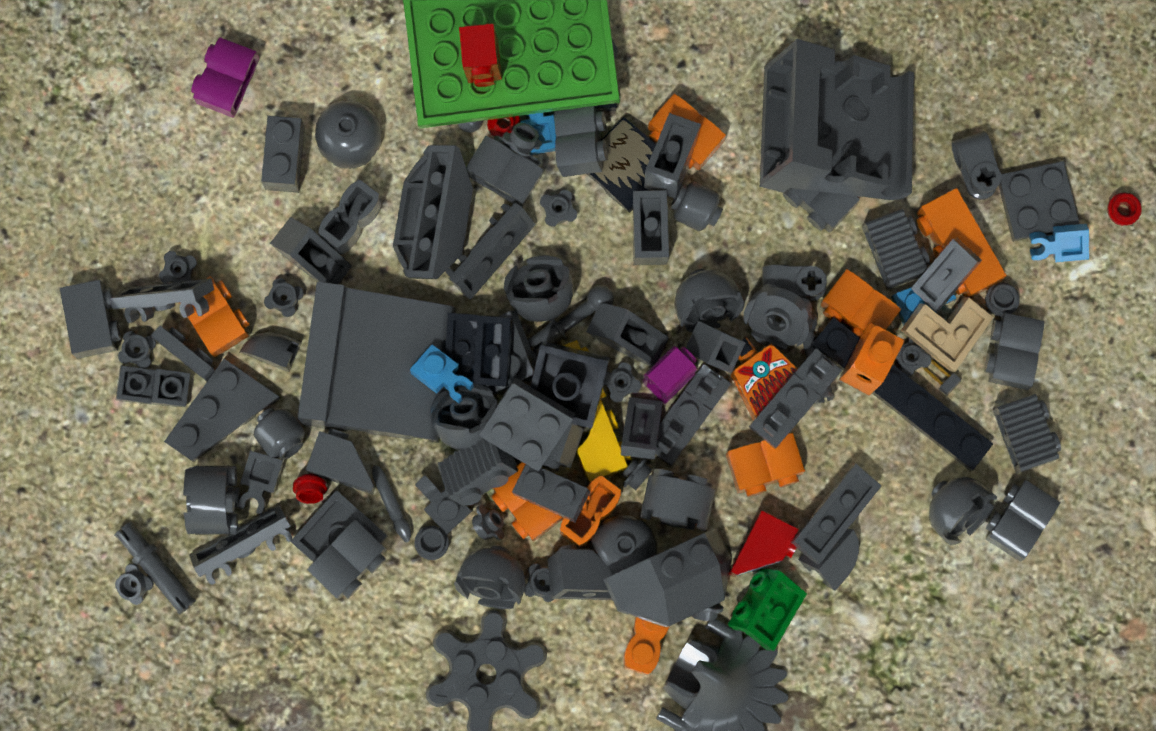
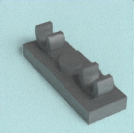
(491, 250)
(163, 298)
(795, 398)
(689, 413)
(836, 514)
(242, 544)

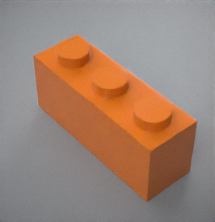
(950, 219)

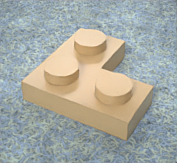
(950, 339)

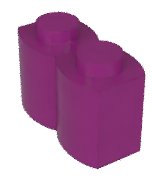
(225, 77)
(670, 373)

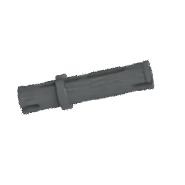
(146, 556)

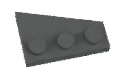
(218, 410)

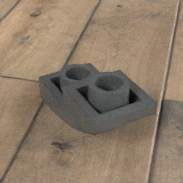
(152, 386)

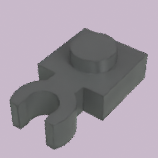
(261, 475)

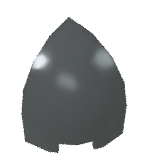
(273, 349)
(838, 562)

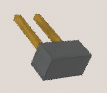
(948, 386)

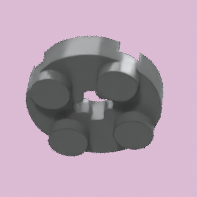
(780, 302)

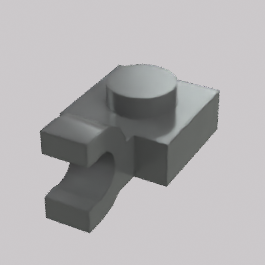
(442, 510)

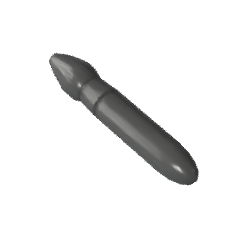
(390, 501)

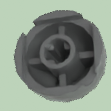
(348, 134)
(540, 288)
(707, 298)
(461, 423)
(959, 506)
(623, 542)
(492, 577)

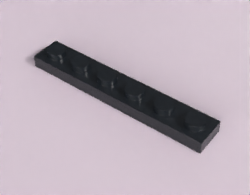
(910, 401)

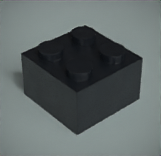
(571, 379)

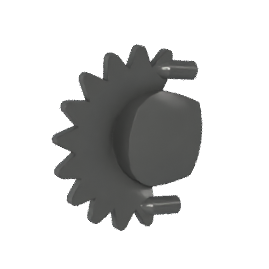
(724, 684)

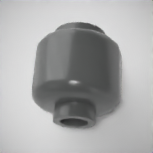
(696, 206)
(279, 433)

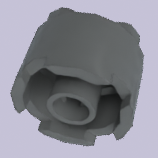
(211, 500)
(677, 500)

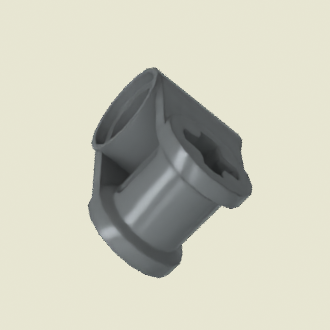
(975, 159)
(794, 279)

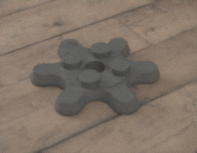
(487, 648)

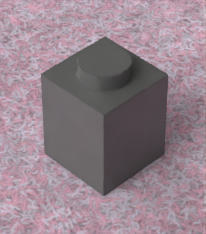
(715, 347)

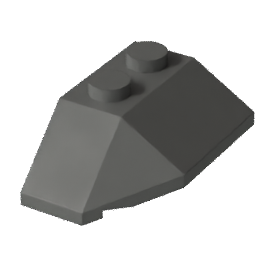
(433, 213)
(674, 581)

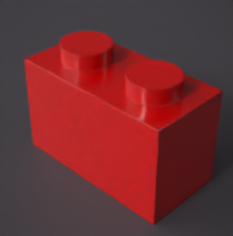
(480, 54)

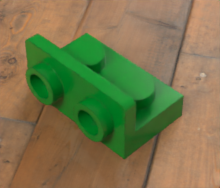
(767, 607)

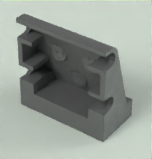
(836, 125)
(363, 360)

